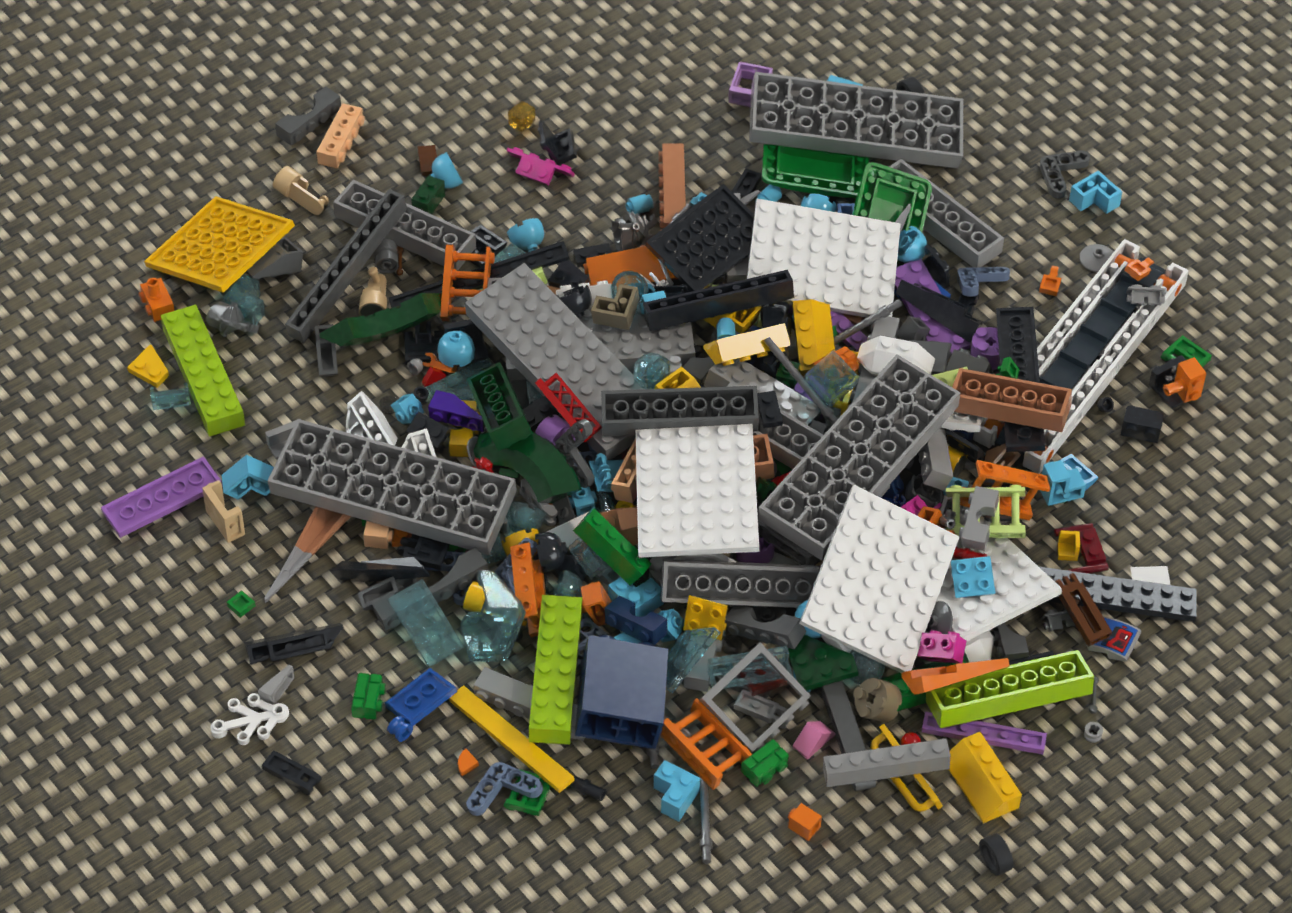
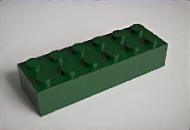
(499, 406)

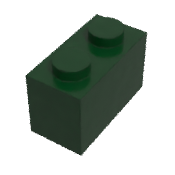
(429, 194)

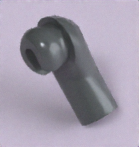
(948, 520)

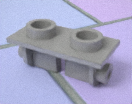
(1153, 294)

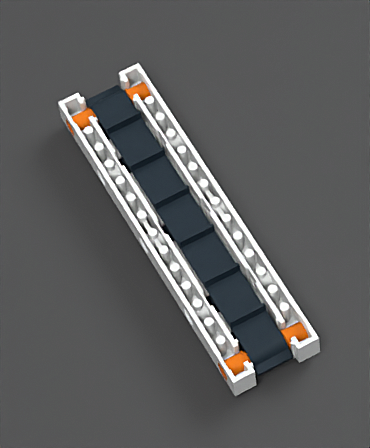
(1093, 343)

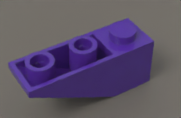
(452, 410)

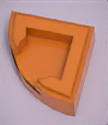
(466, 762)

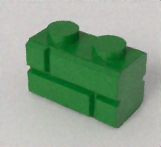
(367, 696)
(765, 763)

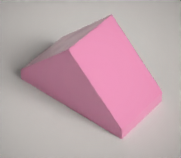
(812, 738)

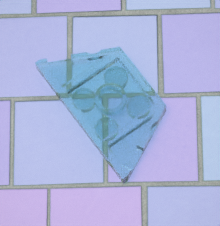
(686, 653)

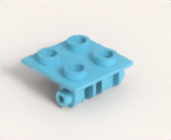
(604, 472)
(972, 577)

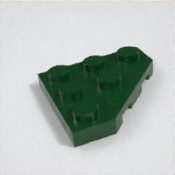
(820, 663)

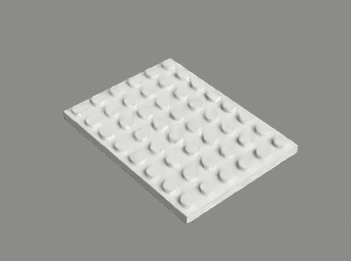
(828, 255)
(696, 491)
(879, 580)
(1017, 585)

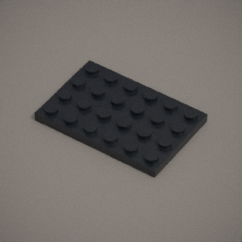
(705, 240)

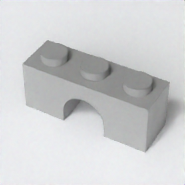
(983, 502)

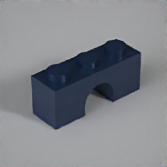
(647, 628)

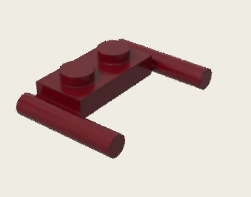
(1090, 548)

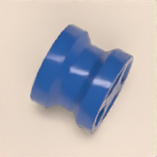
(400, 728)

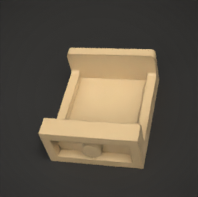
(228, 522)

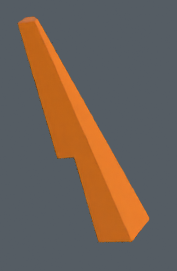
(933, 678)

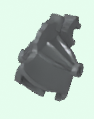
(633, 231)
(228, 319)

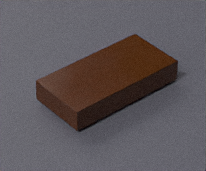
(426, 157)

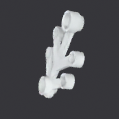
(252, 719)

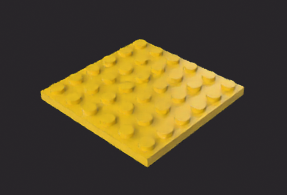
(219, 244)

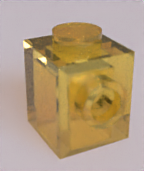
(521, 116)

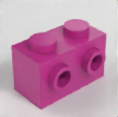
(942, 647)

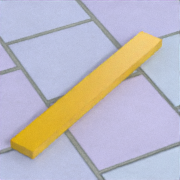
(512, 739)

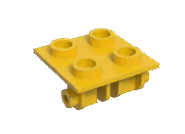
(705, 614)

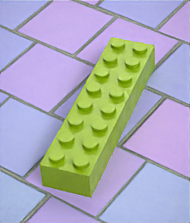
(202, 370)
(555, 670)
(1012, 689)

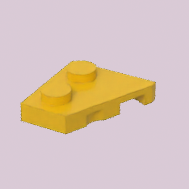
(149, 367)

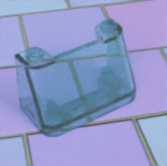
(493, 631)

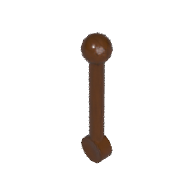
(400, 250)

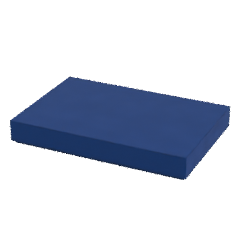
(421, 697)

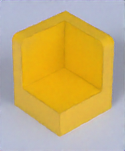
(1068, 545)

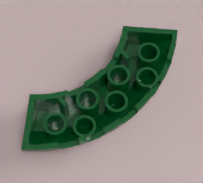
(385, 322)
(537, 462)

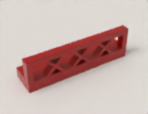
(562, 408)

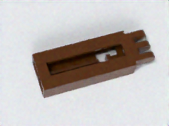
(1086, 618)

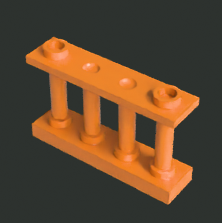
(451, 274)
(1013, 476)
(528, 584)
(692, 755)

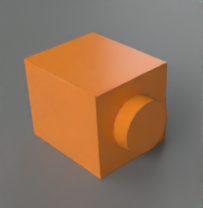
(804, 821)

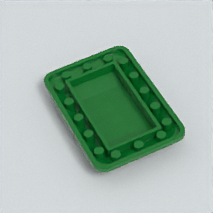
(813, 170)
(888, 191)

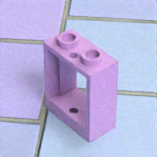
(742, 95)

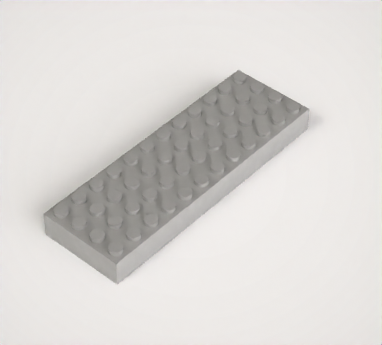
(856, 120)
(548, 338)
(860, 449)
(392, 486)

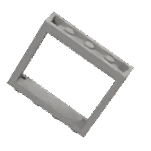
(773, 730)

